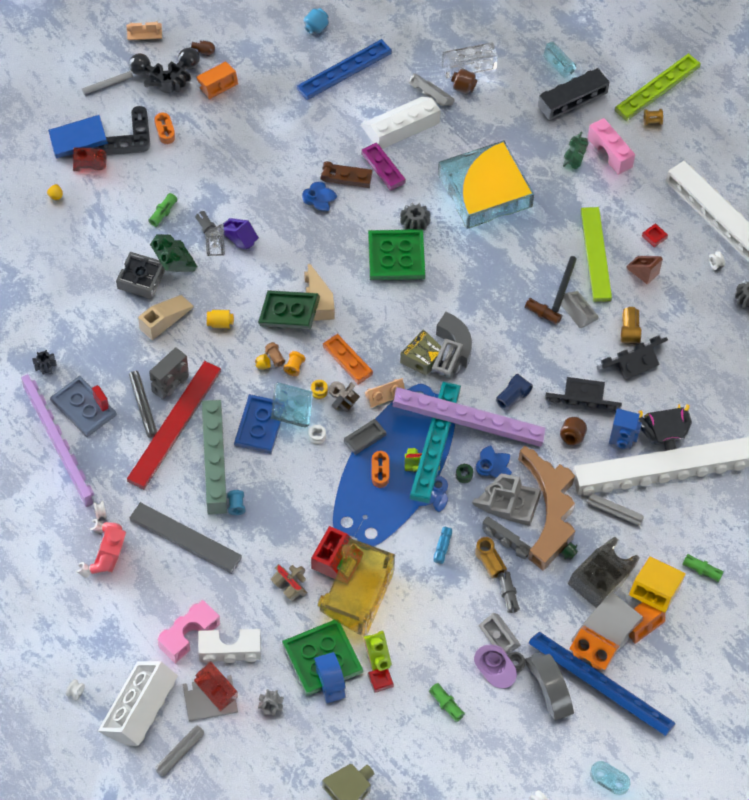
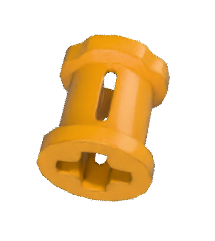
(294, 363)

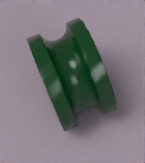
(464, 467)

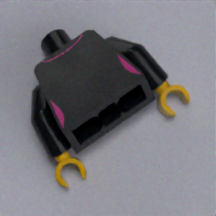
(666, 426)

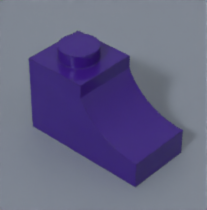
(240, 233)

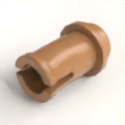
(273, 351)

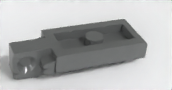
(506, 537)

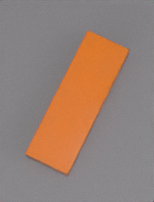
(347, 358)

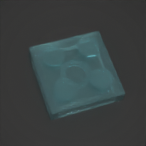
(291, 405)

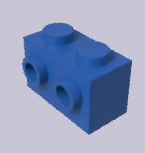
(625, 429)

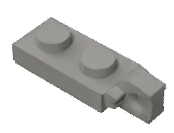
(430, 89)

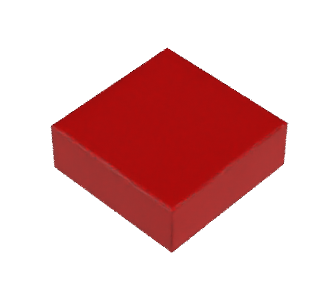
(654, 235)
(100, 398)
(380, 680)

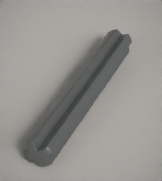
(143, 404)

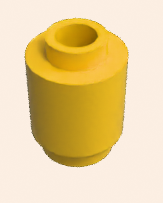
(220, 319)

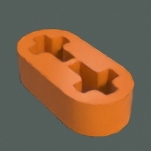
(163, 128)
(384, 469)

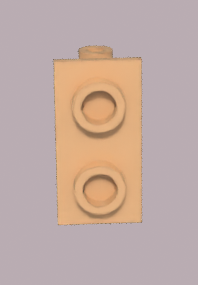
(150, 30)
(384, 392)

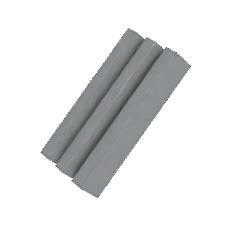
(442, 370)

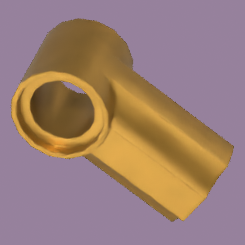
(630, 330)
(490, 558)

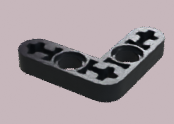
(137, 137)

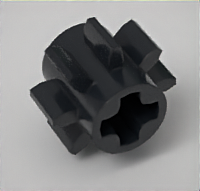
(44, 362)

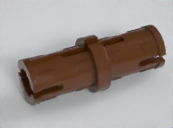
(543, 311)

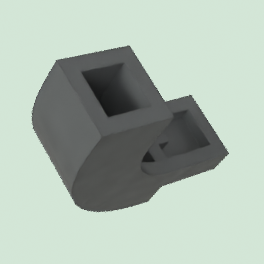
(455, 330)
(552, 684)

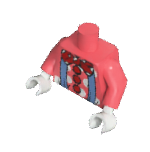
(108, 549)

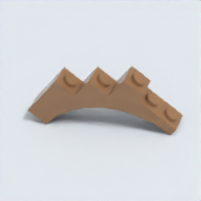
(558, 505)

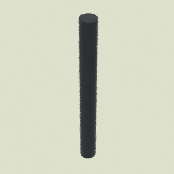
(564, 283)

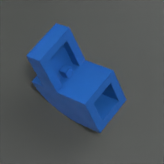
(330, 677)

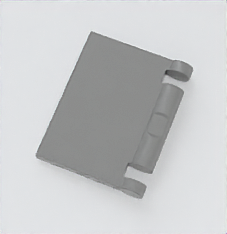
(201, 707)

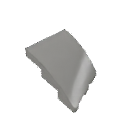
(509, 499)
(612, 620)

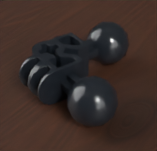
(168, 80)

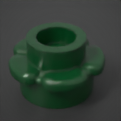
(569, 551)

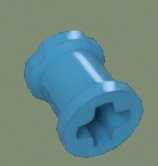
(236, 502)

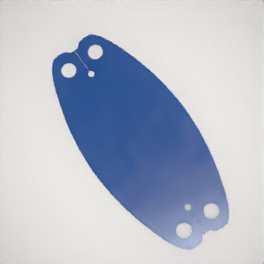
(391, 505)

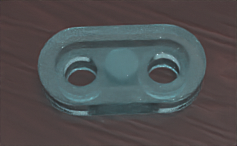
(611, 776)

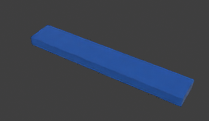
(344, 69)

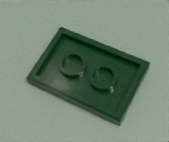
(289, 309)

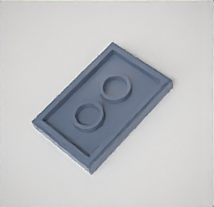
(80, 407)

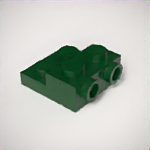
(172, 254)

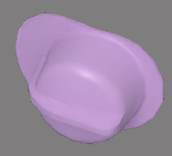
(495, 666)

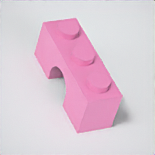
(620, 155)
(199, 618)

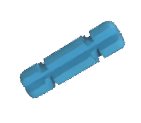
(442, 545)

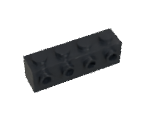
(573, 93)

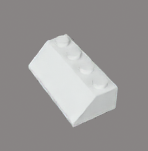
(402, 122)
(138, 702)

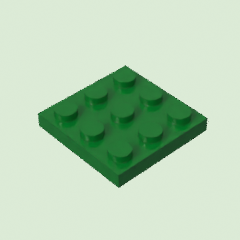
(396, 254)
(317, 642)

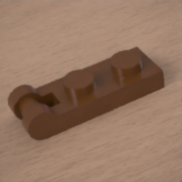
(346, 175)

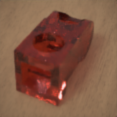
(89, 159)

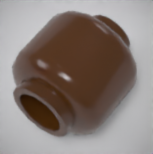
(464, 81)
(573, 431)

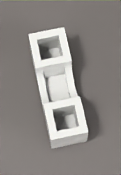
(246, 648)

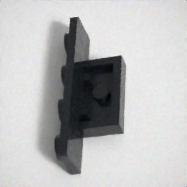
(637, 360)
(584, 391)

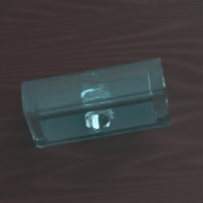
(559, 59)

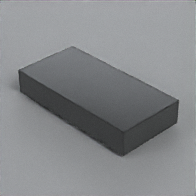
(365, 436)

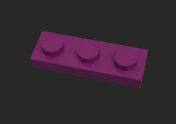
(383, 166)

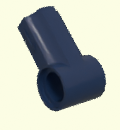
(517, 388)

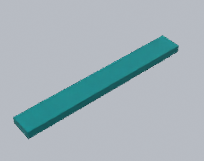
(433, 449)

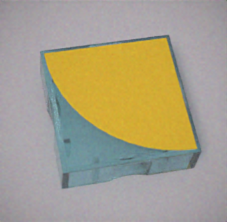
(485, 184)

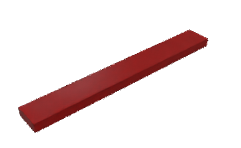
(173, 425)

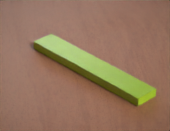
(657, 87)
(596, 254)

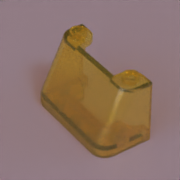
(359, 586)

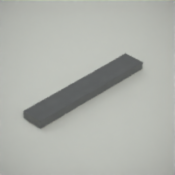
(185, 537)

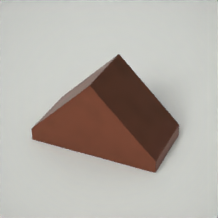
(646, 267)

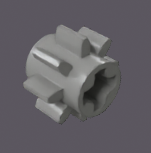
(270, 702)

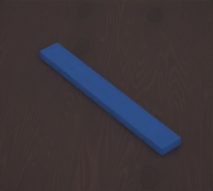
(603, 683)

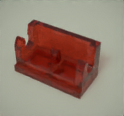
(216, 686)

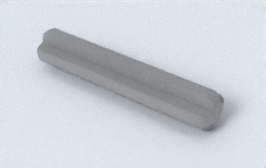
(615, 509)
(180, 750)

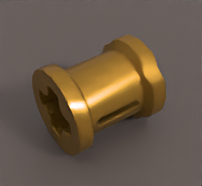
(657, 117)

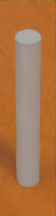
(111, 81)

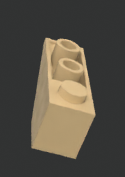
(325, 307)
(163, 315)

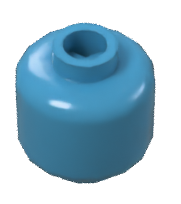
(316, 21)

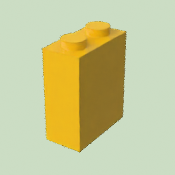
(657, 584)

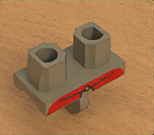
(283, 575)

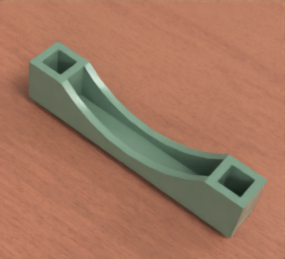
(214, 457)

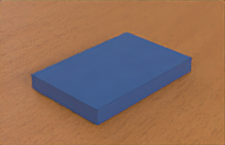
(79, 134)
(256, 427)

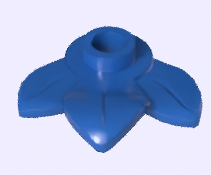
(319, 196)
(495, 462)
(439, 496)

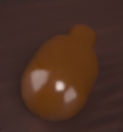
(204, 47)

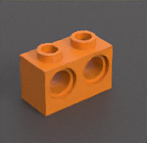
(596, 643)

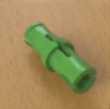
(162, 209)
(703, 568)
(446, 702)

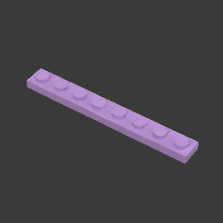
(469, 417)
(61, 446)

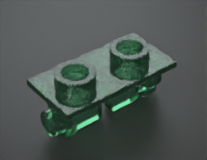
(577, 144)

